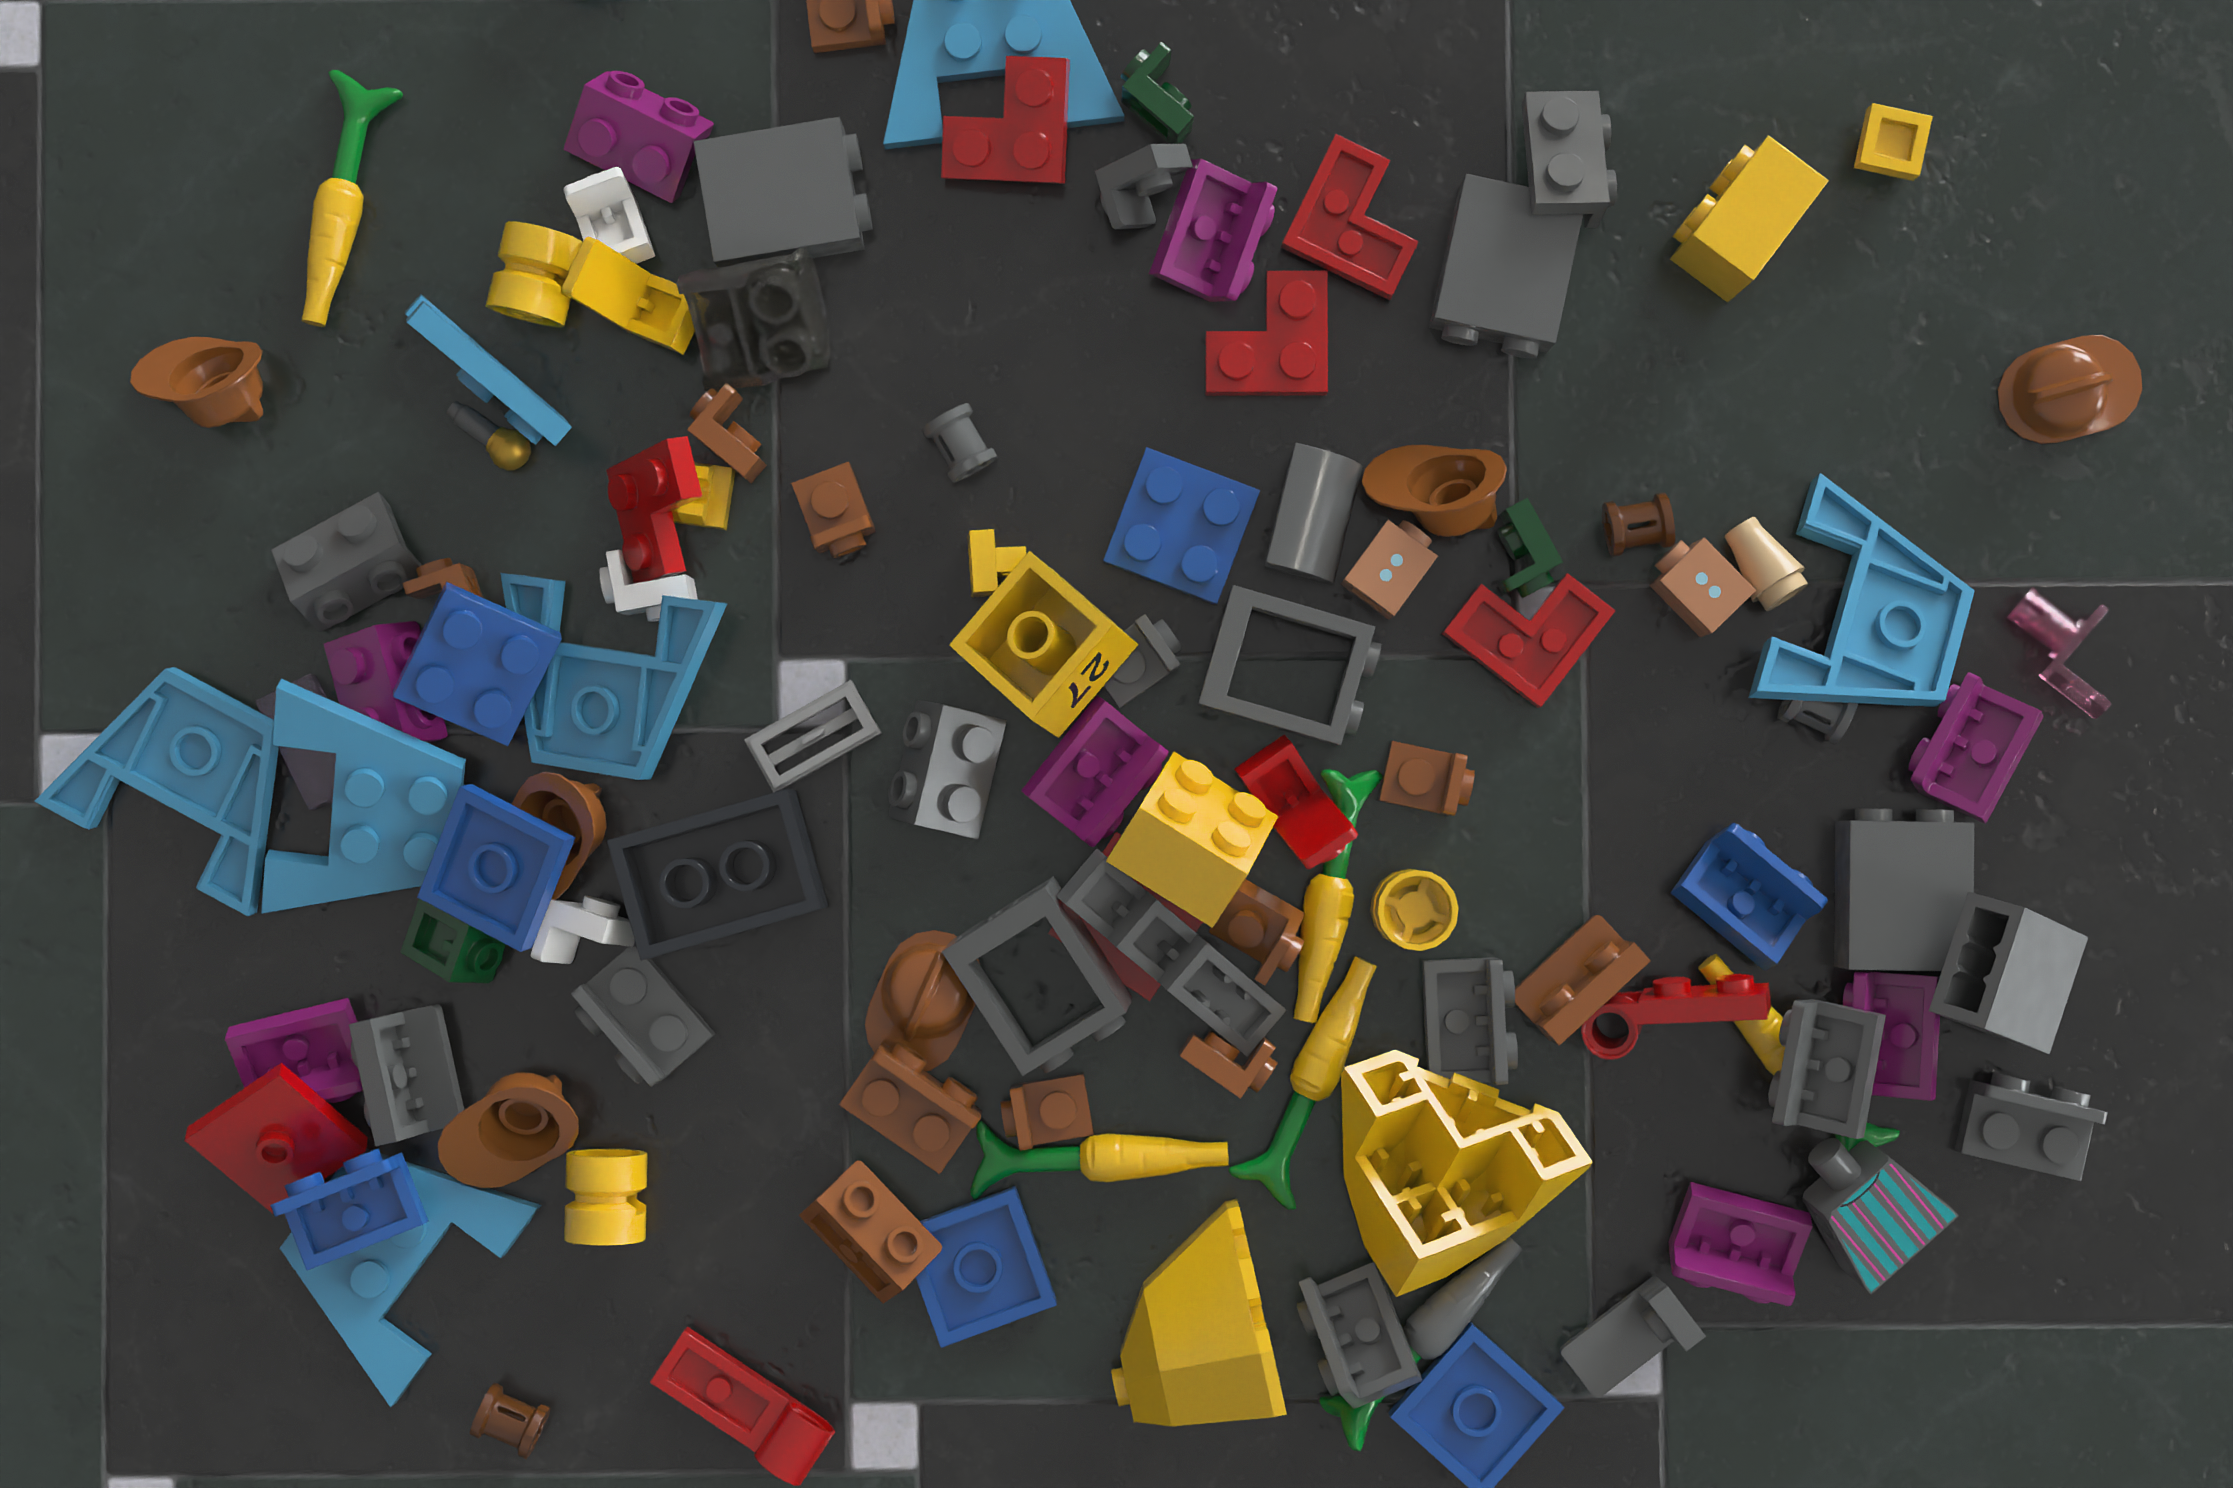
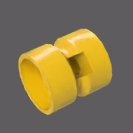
(533, 274)
(1414, 909)
(605, 1196)

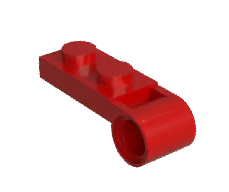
(1676, 1001)
(745, 1406)

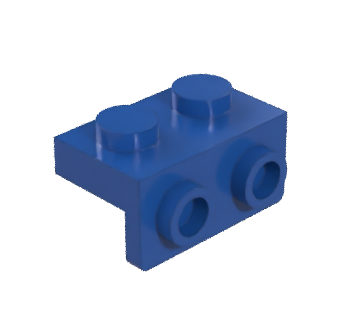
(1748, 894)
(351, 1210)

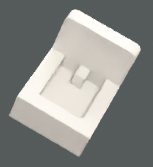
(610, 213)
(639, 597)
(569, 921)

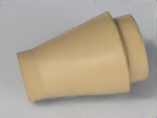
(1765, 564)

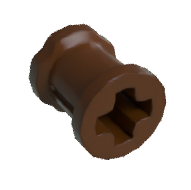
(1659, 530)
(509, 1421)

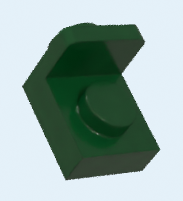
(1159, 107)
(1527, 538)
(451, 946)

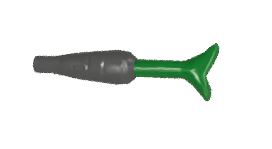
(1434, 1328)

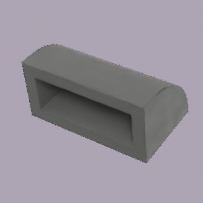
(1313, 514)

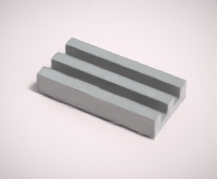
(858, 711)

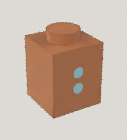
(1390, 567)
(1700, 585)

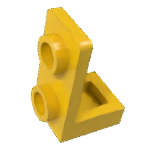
(629, 296)

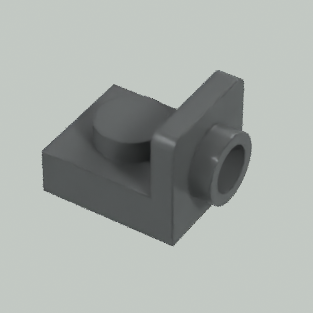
(1132, 179)
(1147, 664)

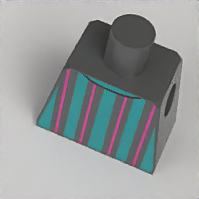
(1871, 1210)

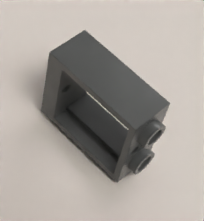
(1360, 662)
(1084, 950)

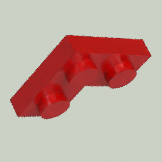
(1030, 137)
(1334, 227)
(1286, 356)
(644, 495)
(1534, 652)

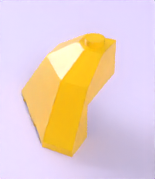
(1444, 1166)
(1201, 1335)

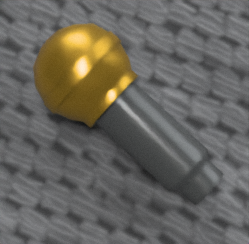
(505, 446)

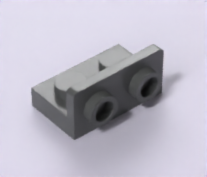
(641, 1017)
(2027, 1129)

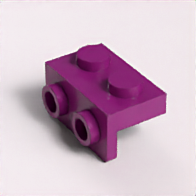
(637, 131)
(1214, 232)
(366, 671)
(1973, 748)
(1096, 772)
(1910, 1030)
(307, 1041)
(1738, 1244)

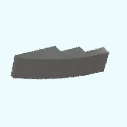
(1171, 953)

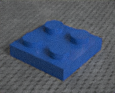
(1181, 526)
(477, 664)
(496, 867)
(985, 1268)
(1476, 1410)

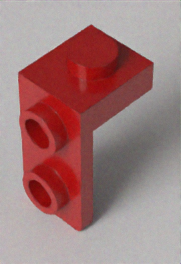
(1306, 815)

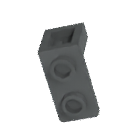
(1629, 1336)

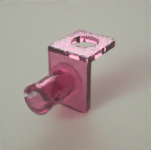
(2062, 637)

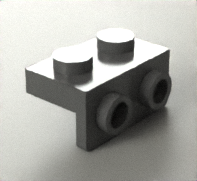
(1567, 154)
(345, 563)
(946, 768)
(1467, 1018)
(1826, 1067)
(406, 1073)
(1359, 1336)

